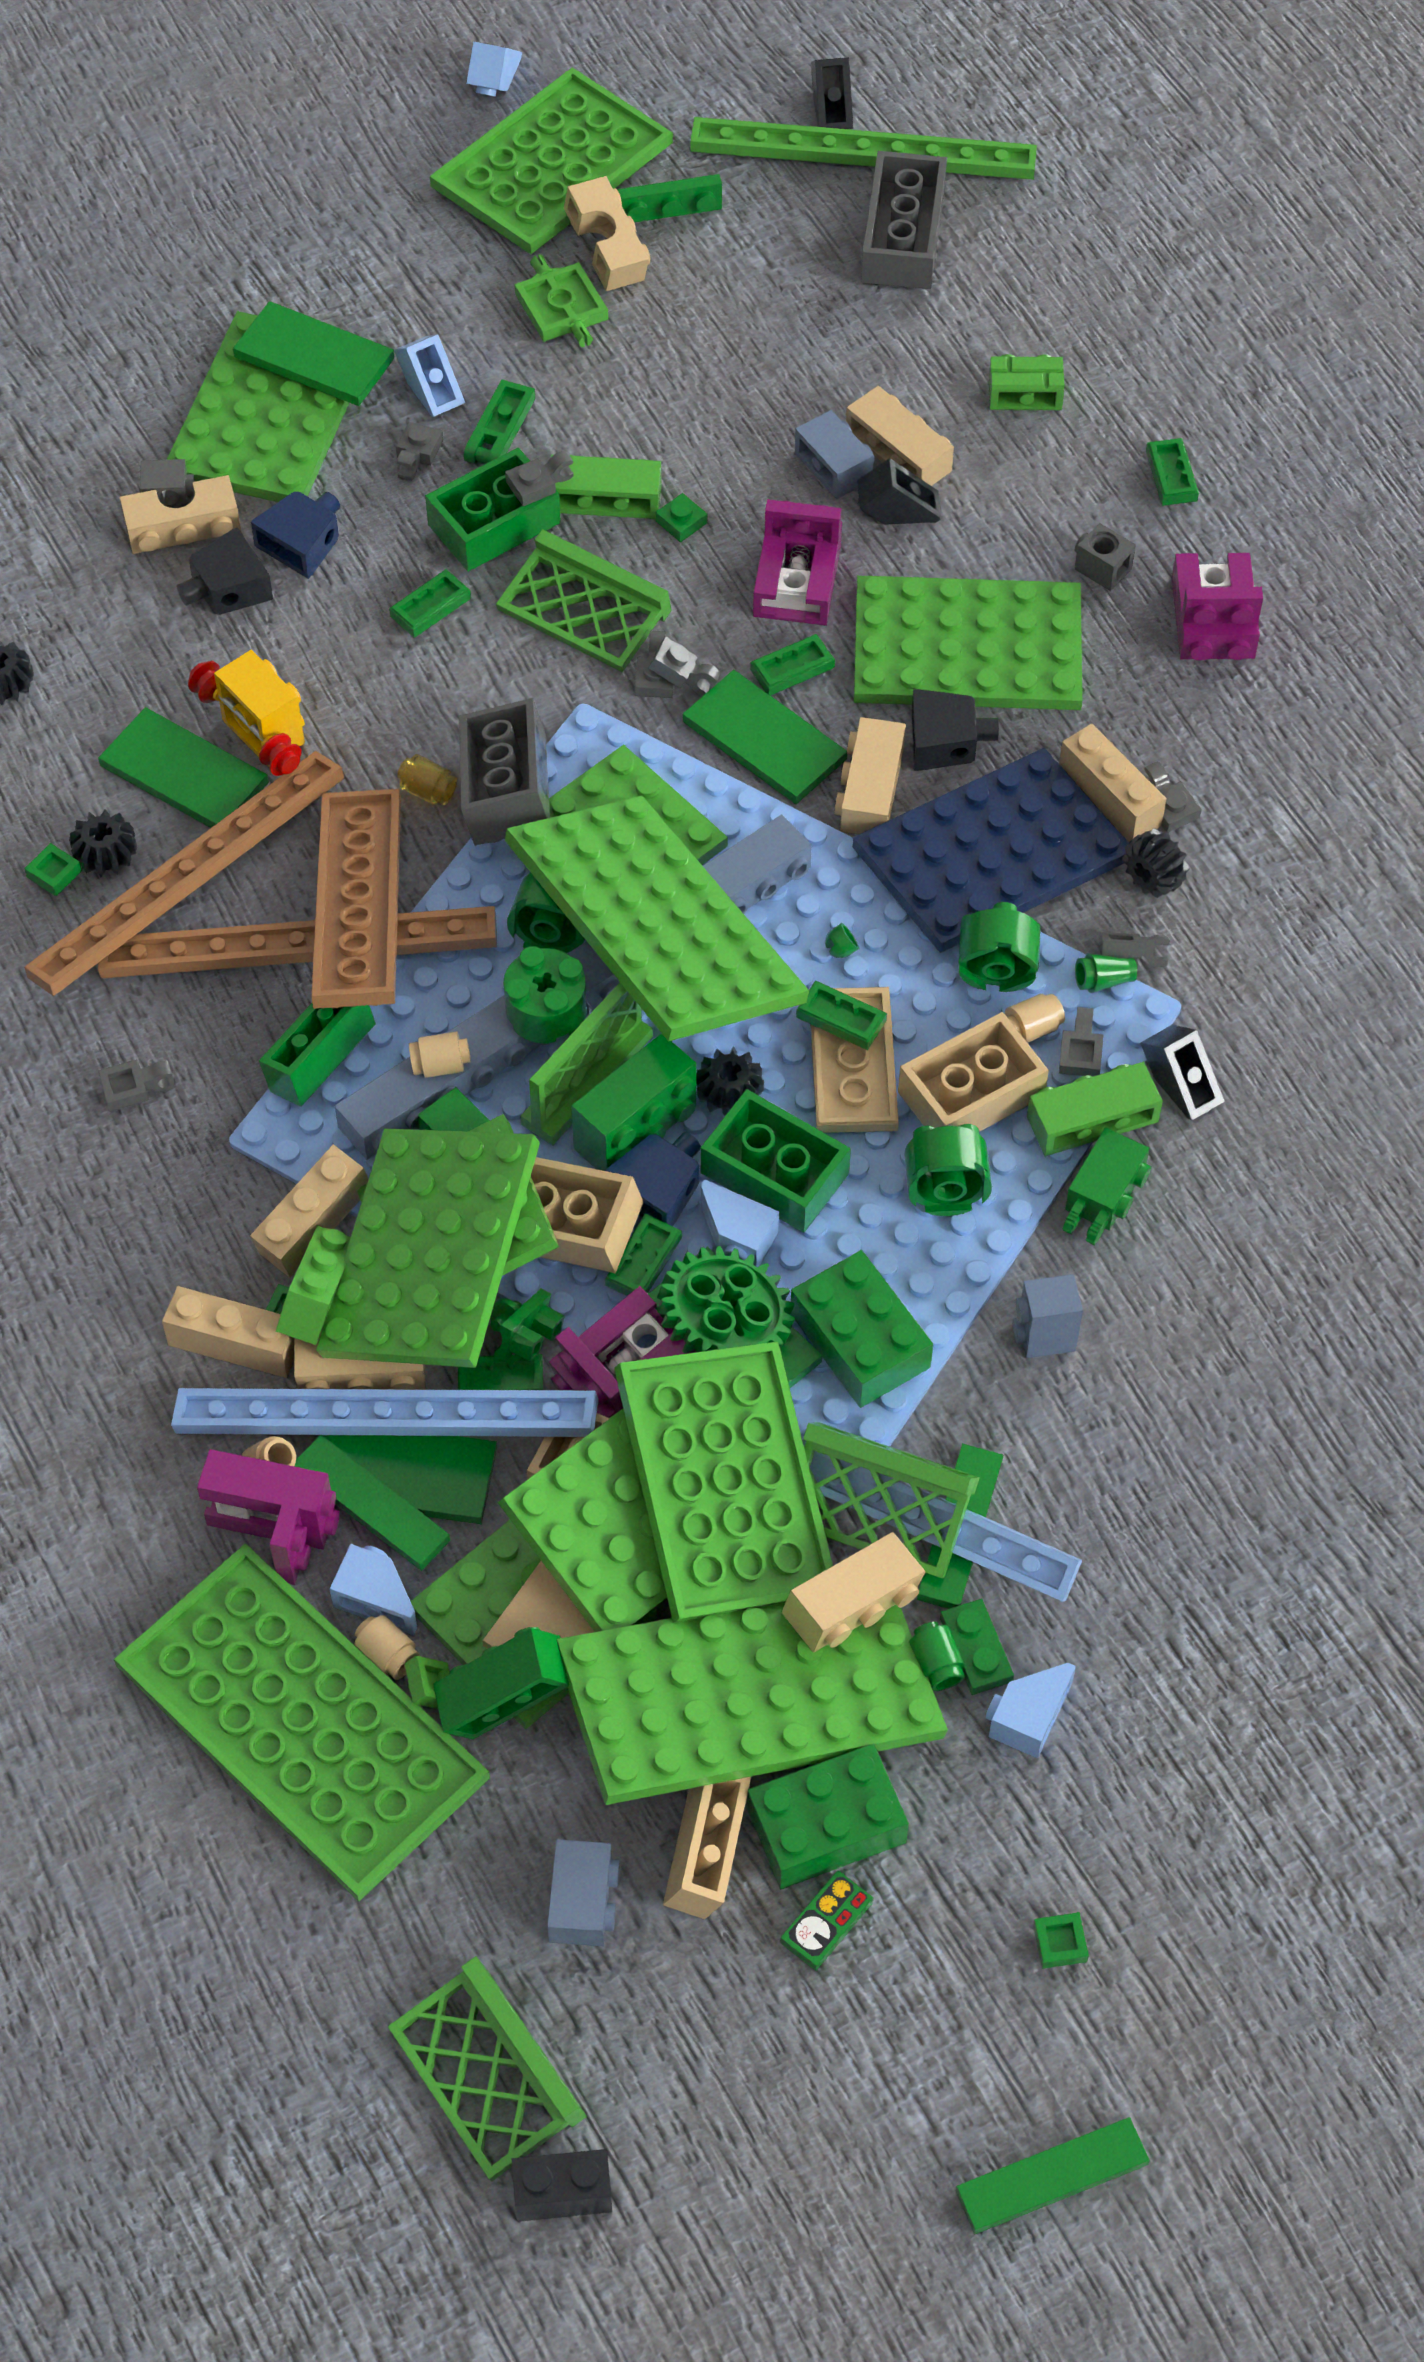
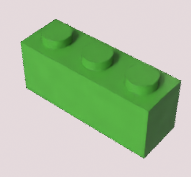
(611, 487)
(1081, 1110)
(314, 1286)

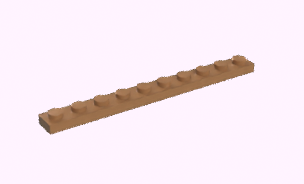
(183, 874)
(288, 943)

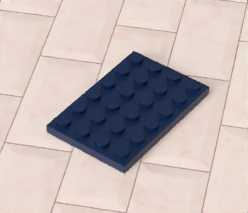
(992, 841)

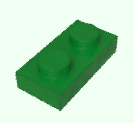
(979, 1646)

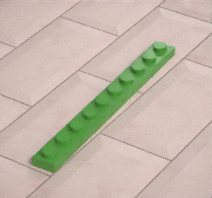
(858, 146)

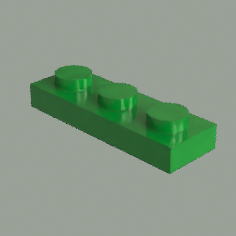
(672, 198)

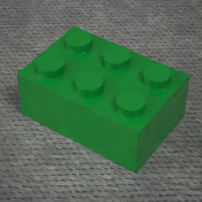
(483, 517)
(634, 1102)
(775, 1160)
(861, 1328)
(827, 1816)

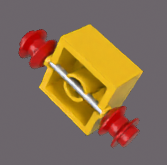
(255, 707)

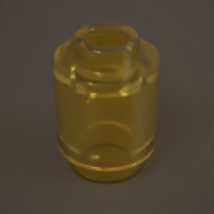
(427, 779)

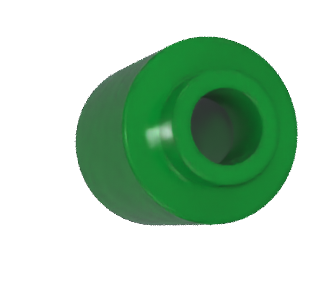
(938, 1655)

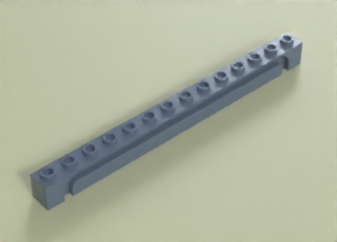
(745, 872)

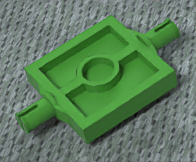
(561, 301)

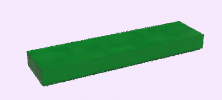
(376, 1504)
(950, 1590)
(1052, 2175)

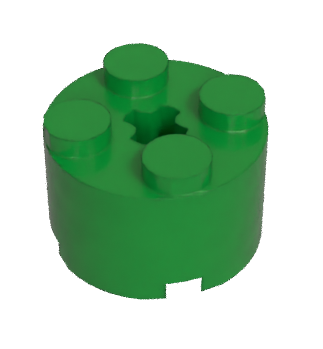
(540, 920)
(999, 948)
(545, 994)
(947, 1169)

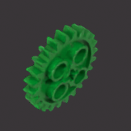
(723, 1302)

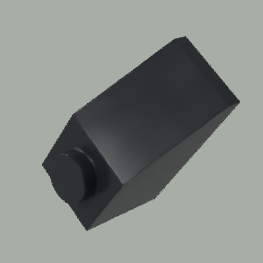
(832, 93)
(898, 496)
(1183, 1069)

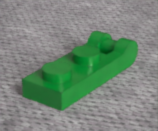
(499, 422)

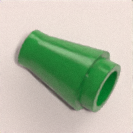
(1102, 972)

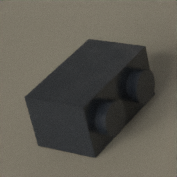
(561, 2185)

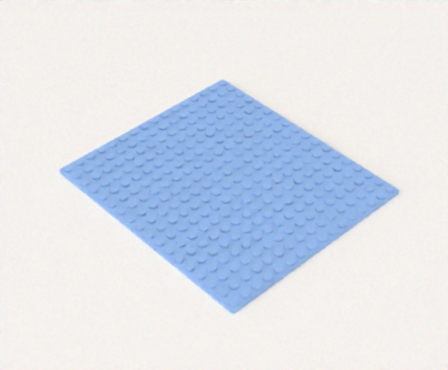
(933, 1263)

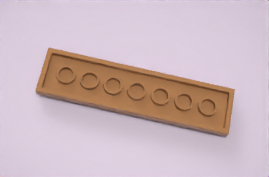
(357, 899)

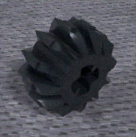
(14, 672)
(103, 843)
(1155, 863)
(726, 1078)

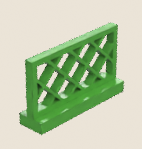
(605, 580)
(585, 1059)
(901, 1467)
(521, 2047)

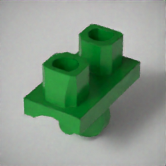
(523, 1324)

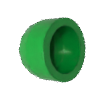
(841, 942)

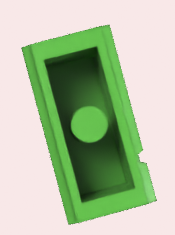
(1026, 383)

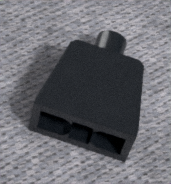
(226, 575)
(947, 729)

